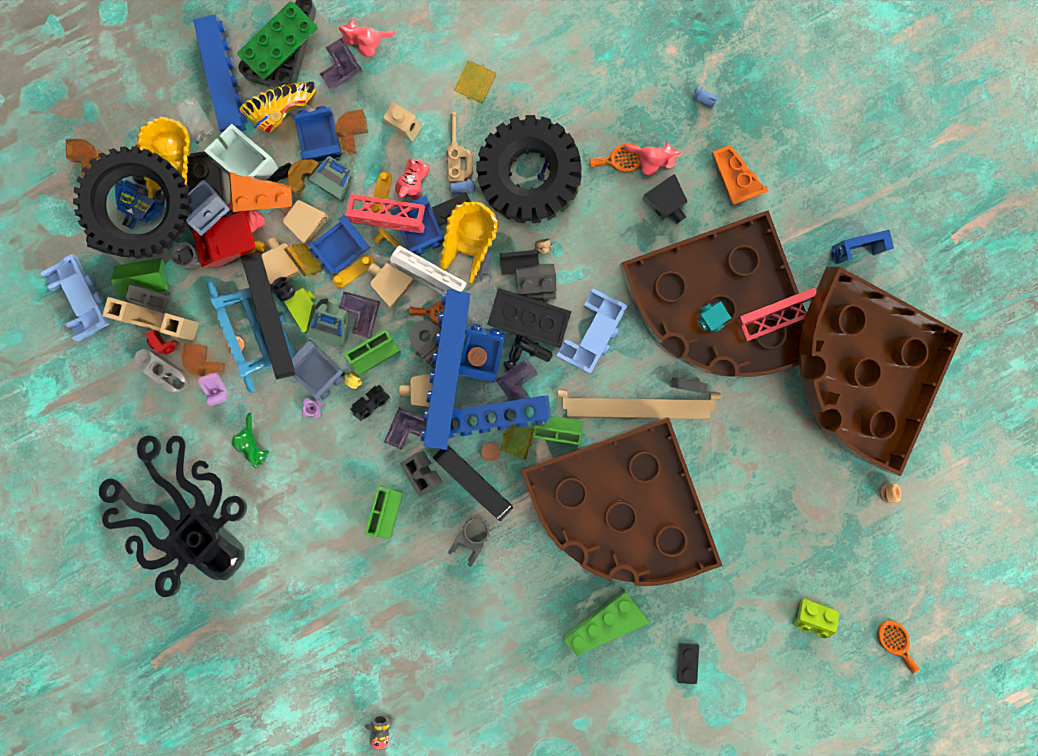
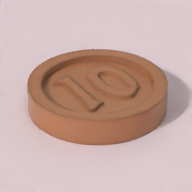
(477, 356)
(490, 451)

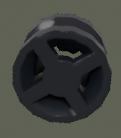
(283, 288)

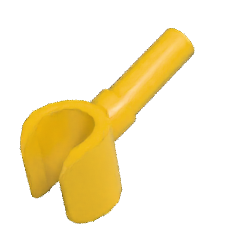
(260, 246)

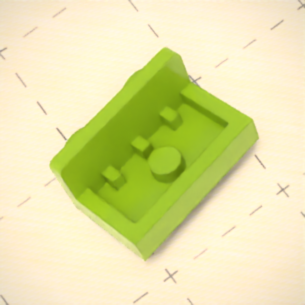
(816, 619)

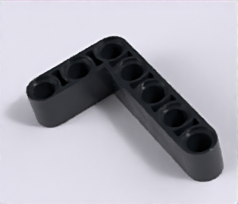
(290, 70)

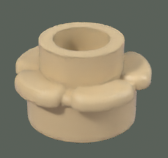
(543, 246)

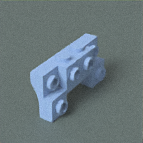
(81, 294)
(595, 340)

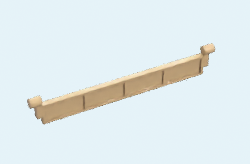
(638, 407)

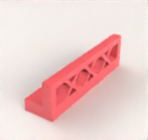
(385, 220)
(771, 310)

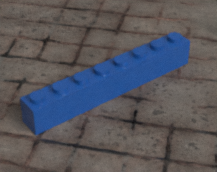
(446, 369)

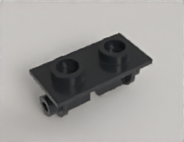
(363, 409)

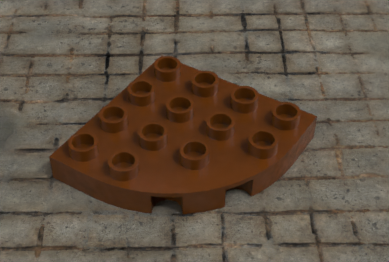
(732, 265)
(871, 367)
(626, 508)

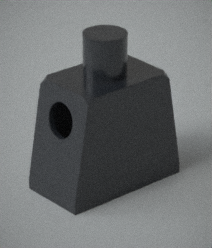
(667, 199)

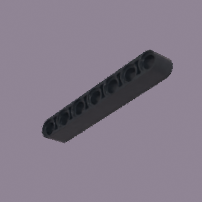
(268, 315)

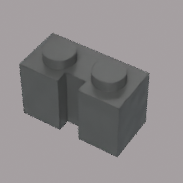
(419, 473)

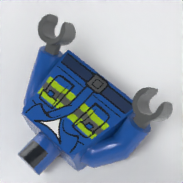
(136, 203)

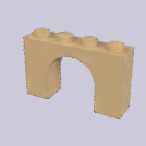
(150, 319)

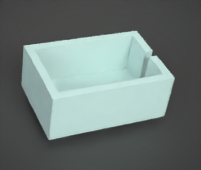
(241, 155)

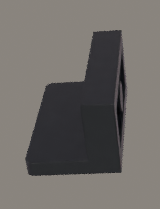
(521, 258)

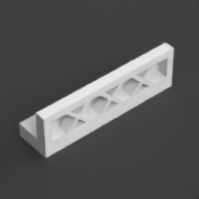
(425, 271)

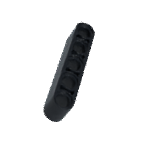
(473, 483)

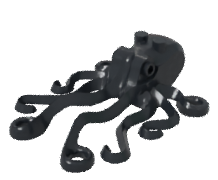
(193, 538)

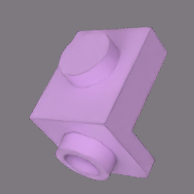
(213, 388)

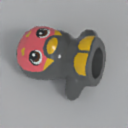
(380, 735)

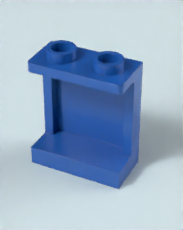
(317, 134)
(432, 234)
(879, 242)
(339, 246)
(492, 342)

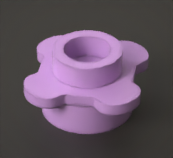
(308, 403)

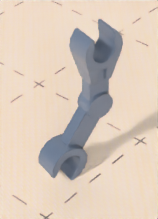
(486, 266)

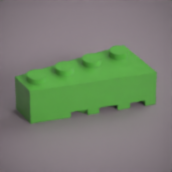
(606, 623)

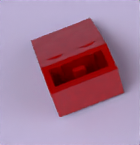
(224, 241)

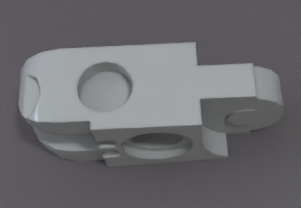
(149, 361)

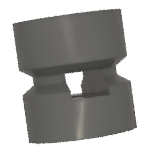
(185, 256)

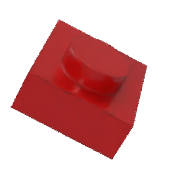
(156, 342)

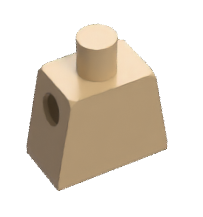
(401, 120)
(303, 220)
(277, 261)
(389, 283)
(417, 390)

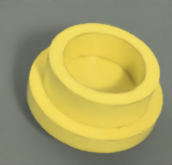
(352, 380)

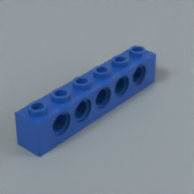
(539, 404)

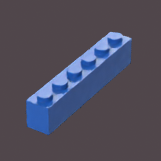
(219, 72)

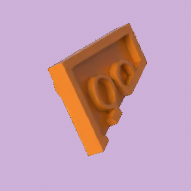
(736, 176)
(257, 194)

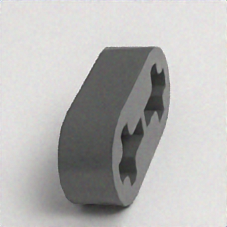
(689, 385)

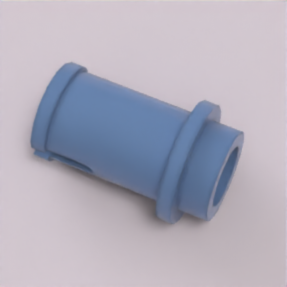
(704, 97)
(463, 187)

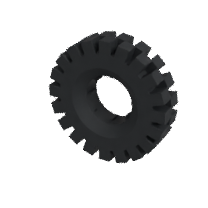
(521, 138)

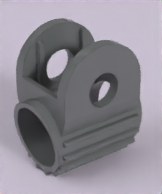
(424, 349)
(475, 546)

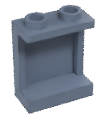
(206, 207)
(316, 370)

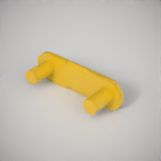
(382, 189)
(383, 233)
(353, 271)

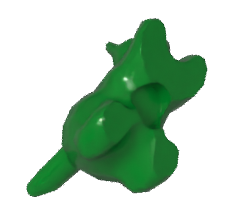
(246, 443)

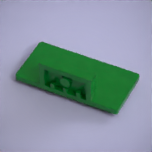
(277, 40)

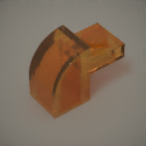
(348, 125)
(81, 152)
(195, 361)

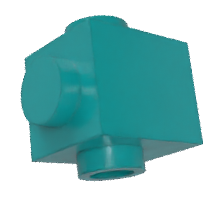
(712, 317)

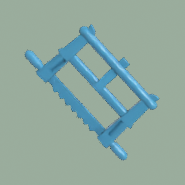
(243, 296)

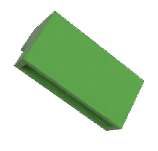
(144, 273)
(372, 352)
(560, 430)
(384, 512)

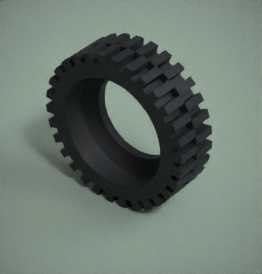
(100, 180)

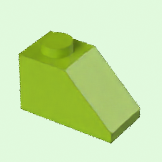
(302, 308)

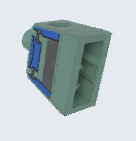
(334, 176)
(330, 323)

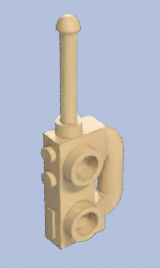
(455, 154)

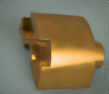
(298, 173)

